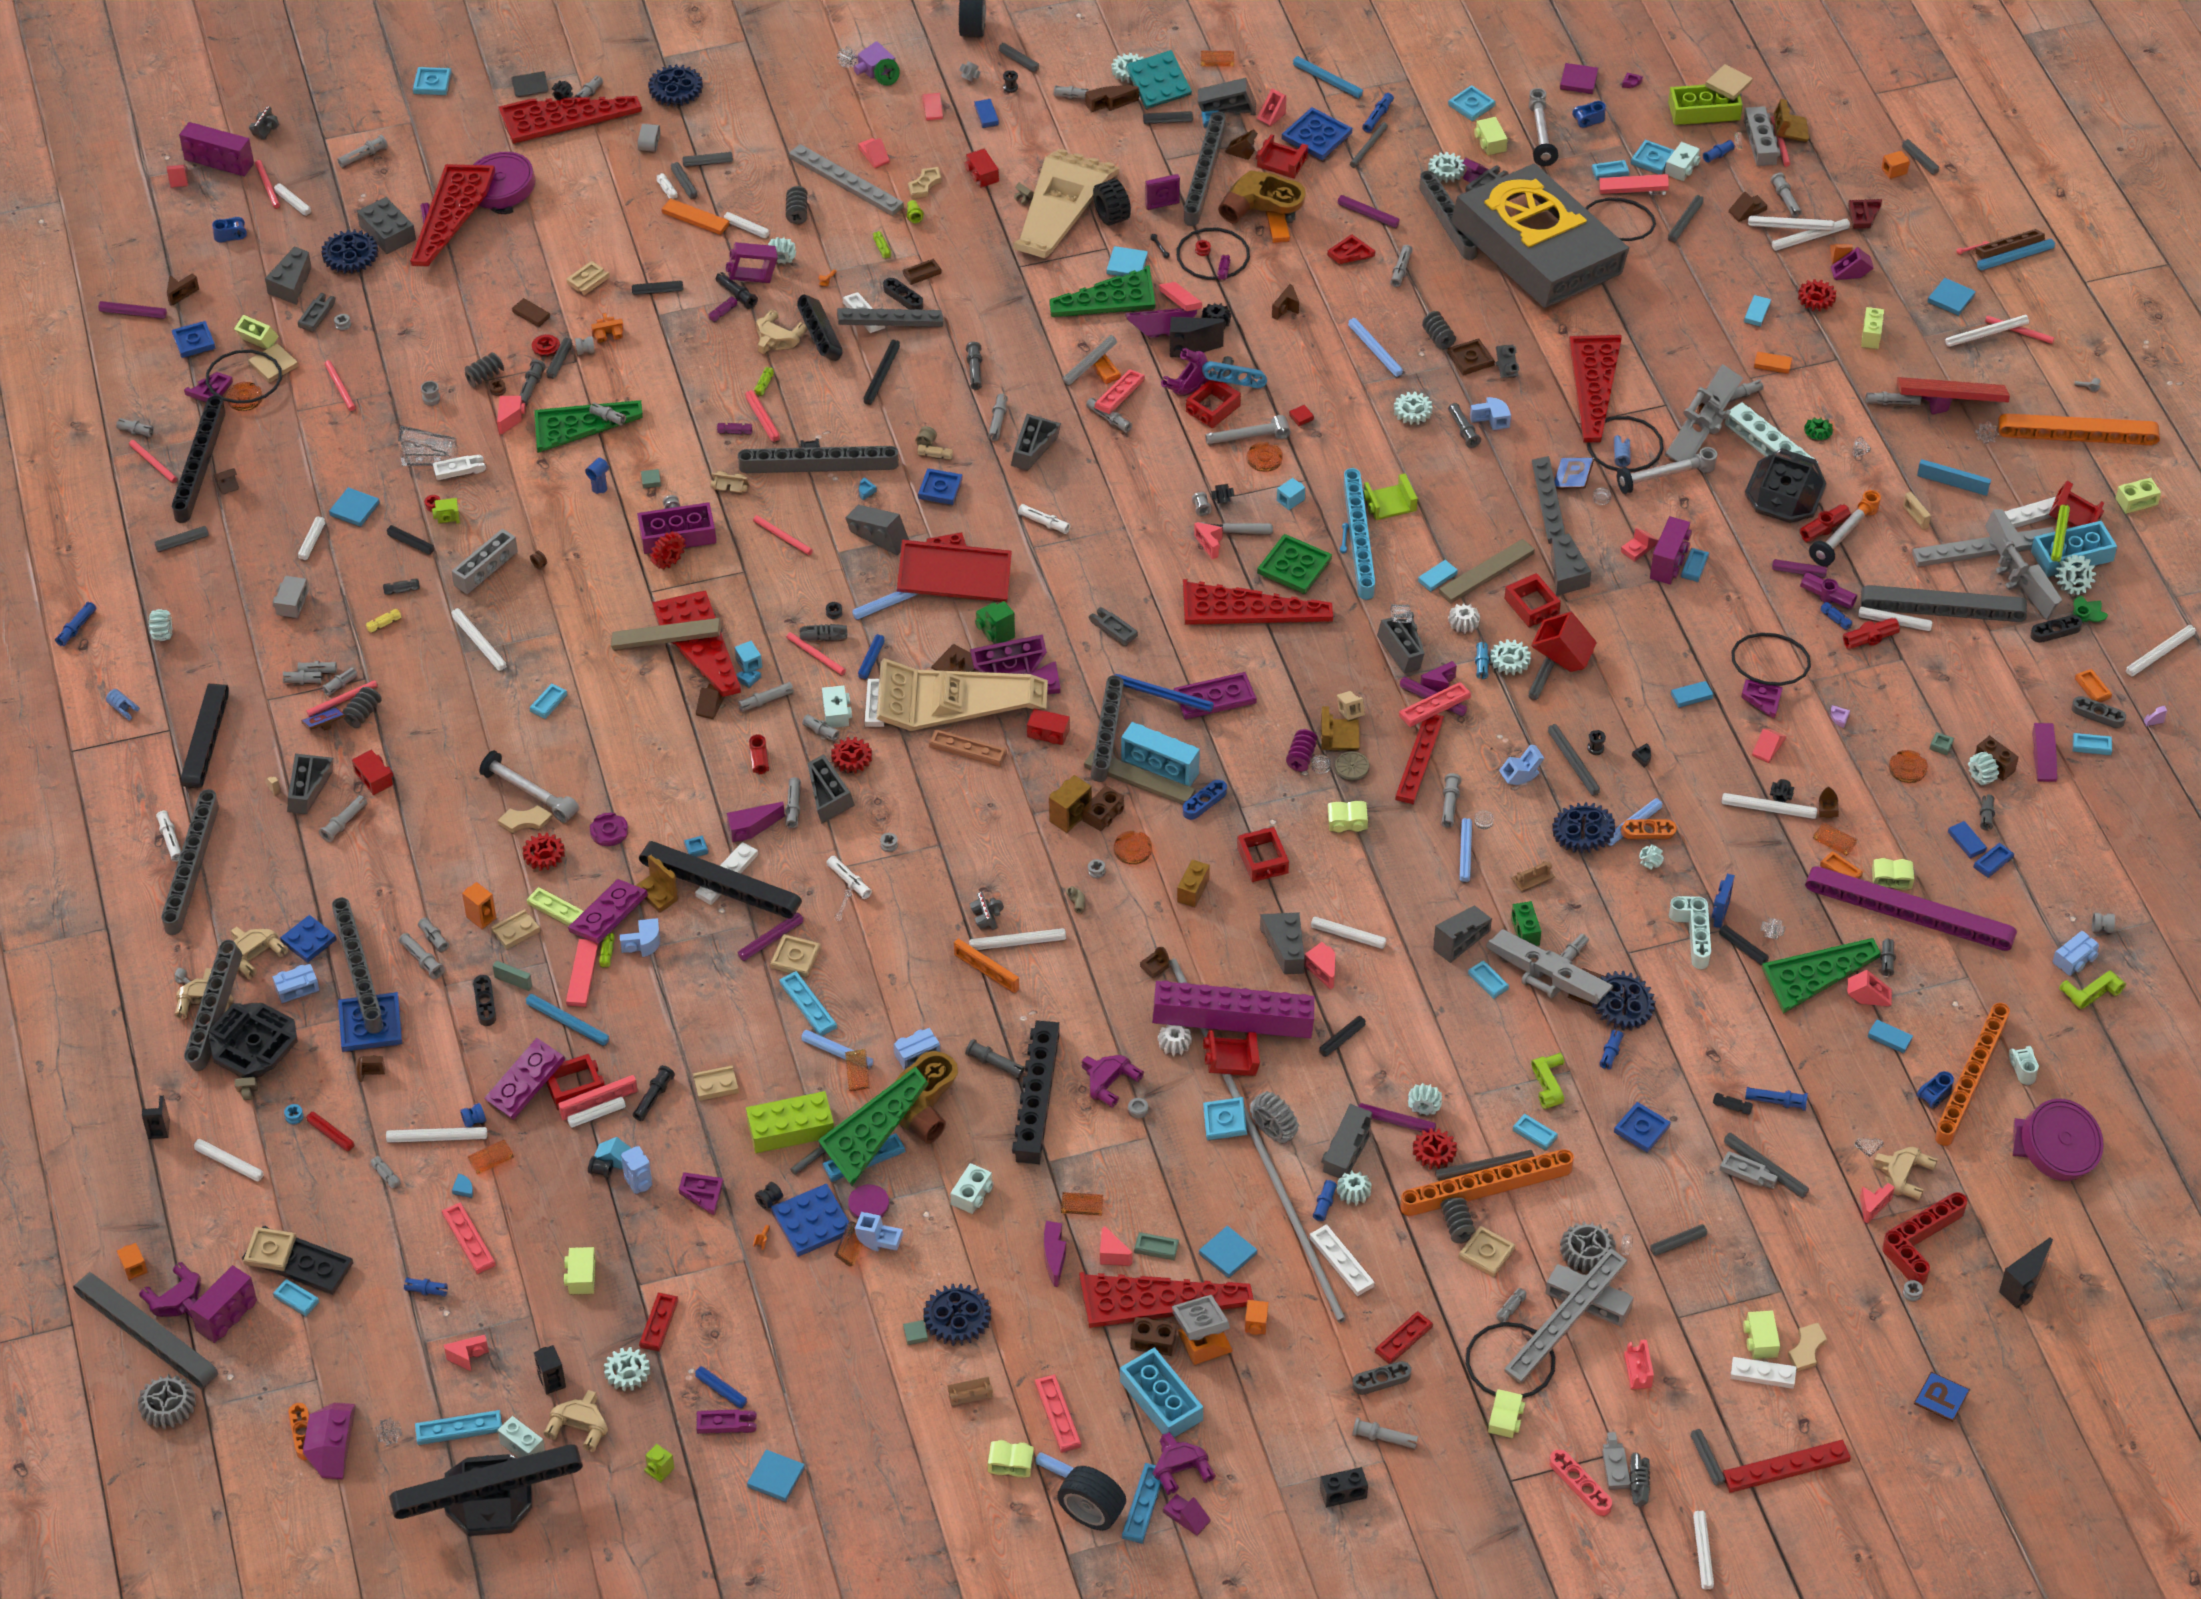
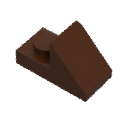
(1242, 145)
(1747, 206)
(179, 290)
(1286, 301)
(226, 481)
(709, 702)

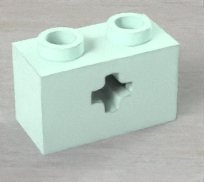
(1682, 161)
(835, 706)
(520, 1438)

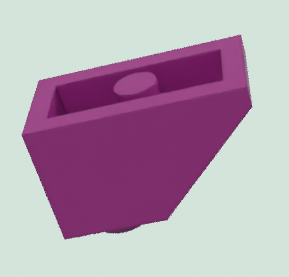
(1853, 265)

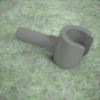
(2093, 385)
(180, 976)

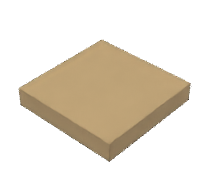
(1729, 82)
(267, 368)
(795, 955)
(269, 1248)
(1487, 1251)

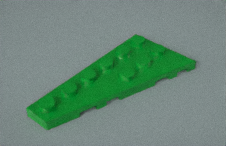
(1111, 295)
(572, 423)
(1808, 974)
(864, 1132)

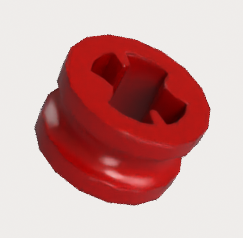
(1202, 251)
(428, 502)

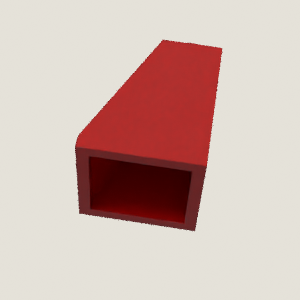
(1565, 641)

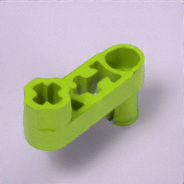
(2083, 998)
(1552, 1092)

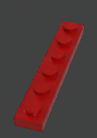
(1419, 759)
(1786, 1466)

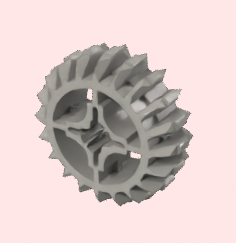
(1274, 1117)
(1584, 1240)
(171, 1405)

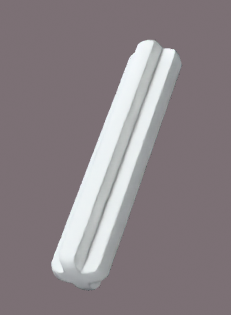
(292, 199)
(747, 225)
(311, 538)
(596, 1112)

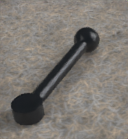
(1153, 237)

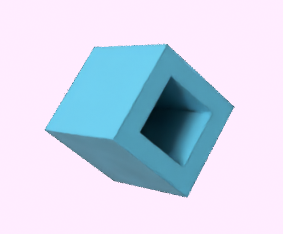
(1291, 493)
(748, 657)

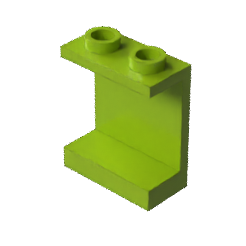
(1391, 500)

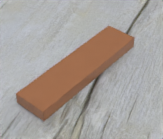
(968, 748)

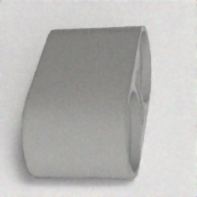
(649, 137)

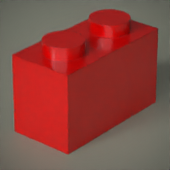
(982, 168)
(1048, 726)
(372, 772)

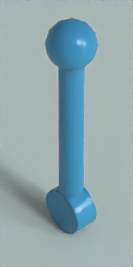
(1343, 549)

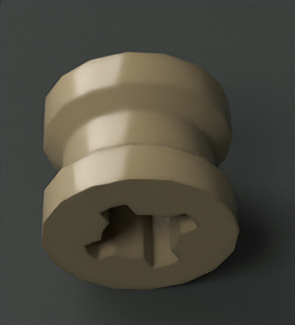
(926, 436)

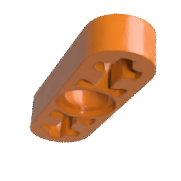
(1656, 824)
(295, 1425)

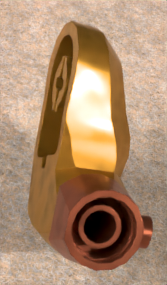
(1262, 192)
(940, 1073)

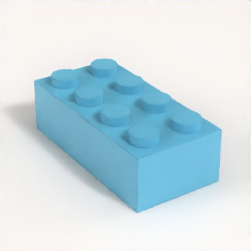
(2085, 540)
(1160, 754)
(1161, 1393)

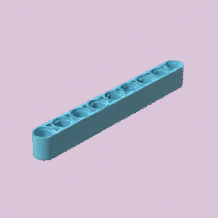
(1359, 534)

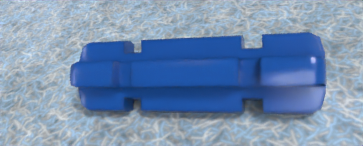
(1836, 615)

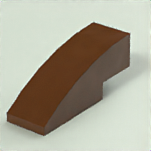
(1111, 97)

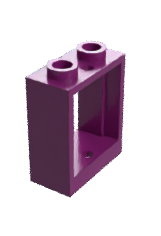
(752, 251)

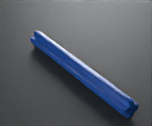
(1167, 693)

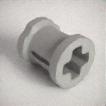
(1201, 503)

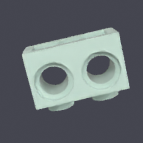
(969, 1186)

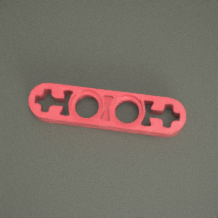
(1577, 1484)

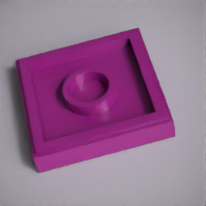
(1579, 78)
(1162, 191)

